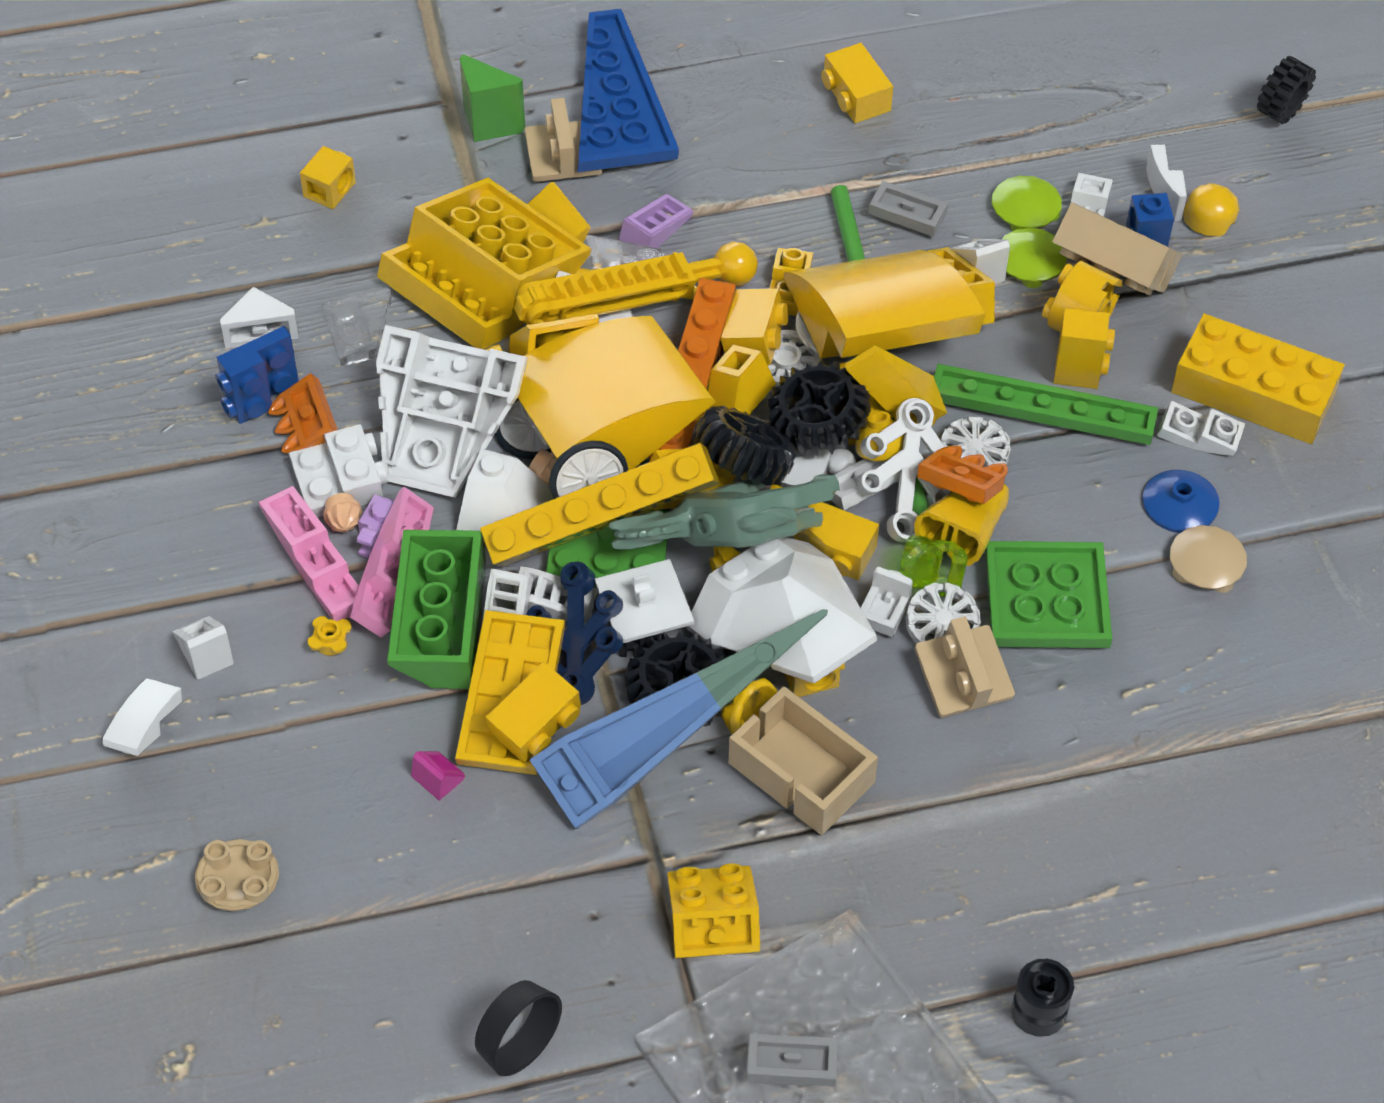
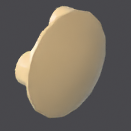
(1208, 558)
(236, 874)

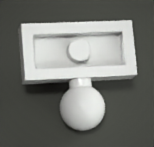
(847, 470)

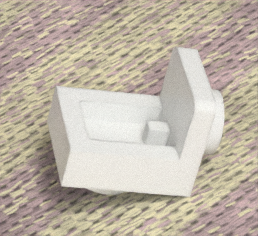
(887, 600)

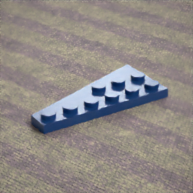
(619, 104)

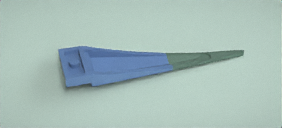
(612, 755)

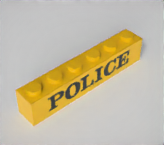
(599, 504)

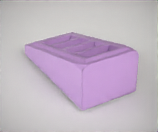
(653, 226)

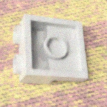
(337, 467)

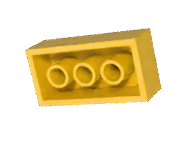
(1257, 378)

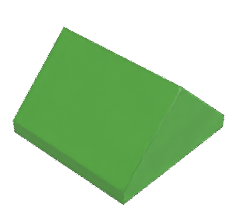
(491, 100)

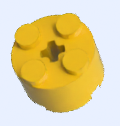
(1082, 289)

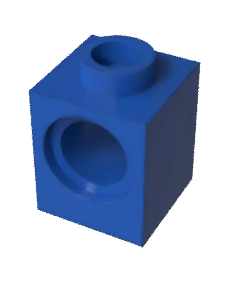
(1151, 216)

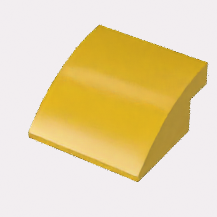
(474, 255)
(884, 303)
(613, 386)

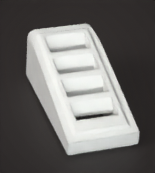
(549, 583)
(493, 594)

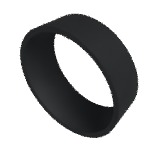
(532, 1036)

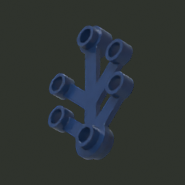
(579, 635)

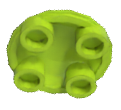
(1026, 202)
(1033, 256)

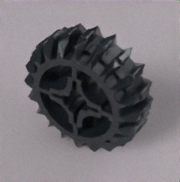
(819, 414)
(745, 445)
(667, 663)

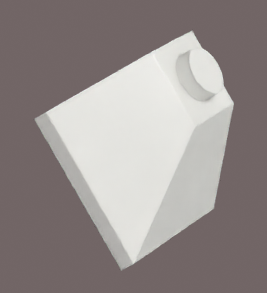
(499, 489)

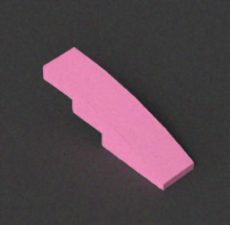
(311, 552)
(377, 588)

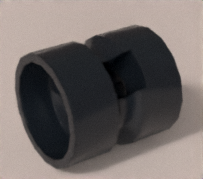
(1042, 997)

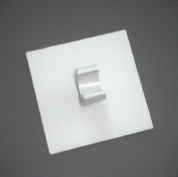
(650, 600)

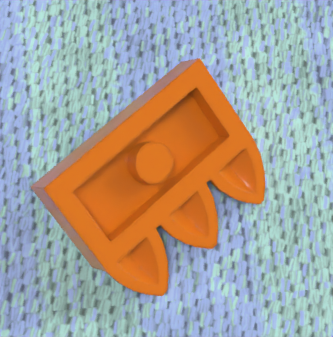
(305, 414)
(963, 475)

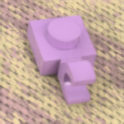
(372, 522)

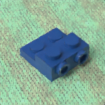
(256, 373)

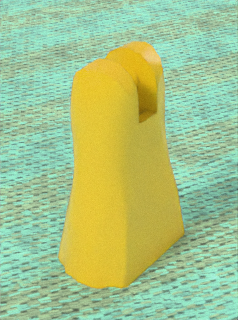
(963, 522)

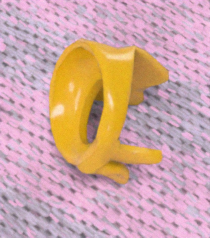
(748, 703)

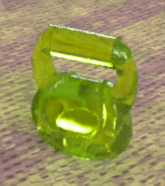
(923, 559)

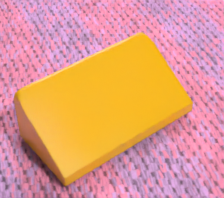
(557, 208)

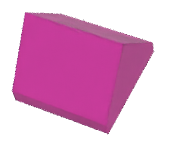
(435, 773)

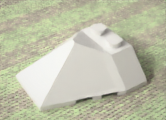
(440, 406)
(773, 589)

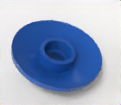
(1178, 511)

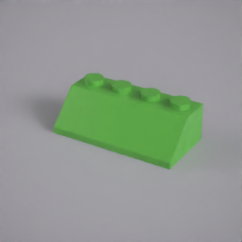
(438, 606)

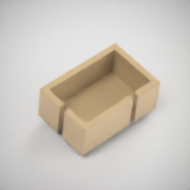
(1116, 250)
(802, 760)

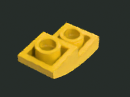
(785, 261)

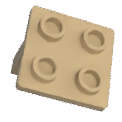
(555, 146)
(964, 669)

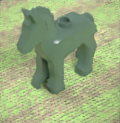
(730, 515)

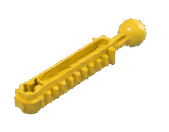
(631, 284)

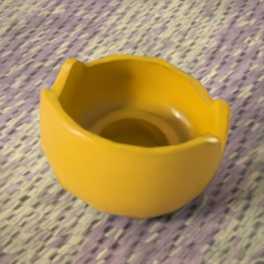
(1211, 209)

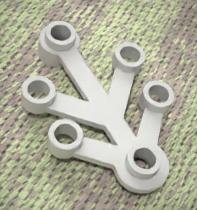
(904, 461)

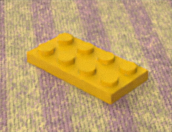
(505, 655)

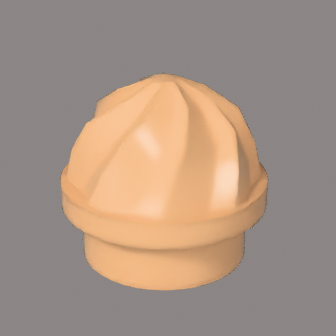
(543, 464)
(342, 512)

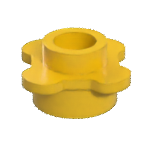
(330, 644)

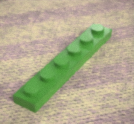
(1046, 404)

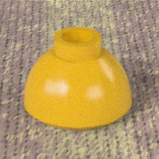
(876, 423)

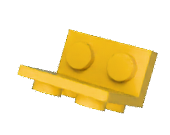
(714, 911)

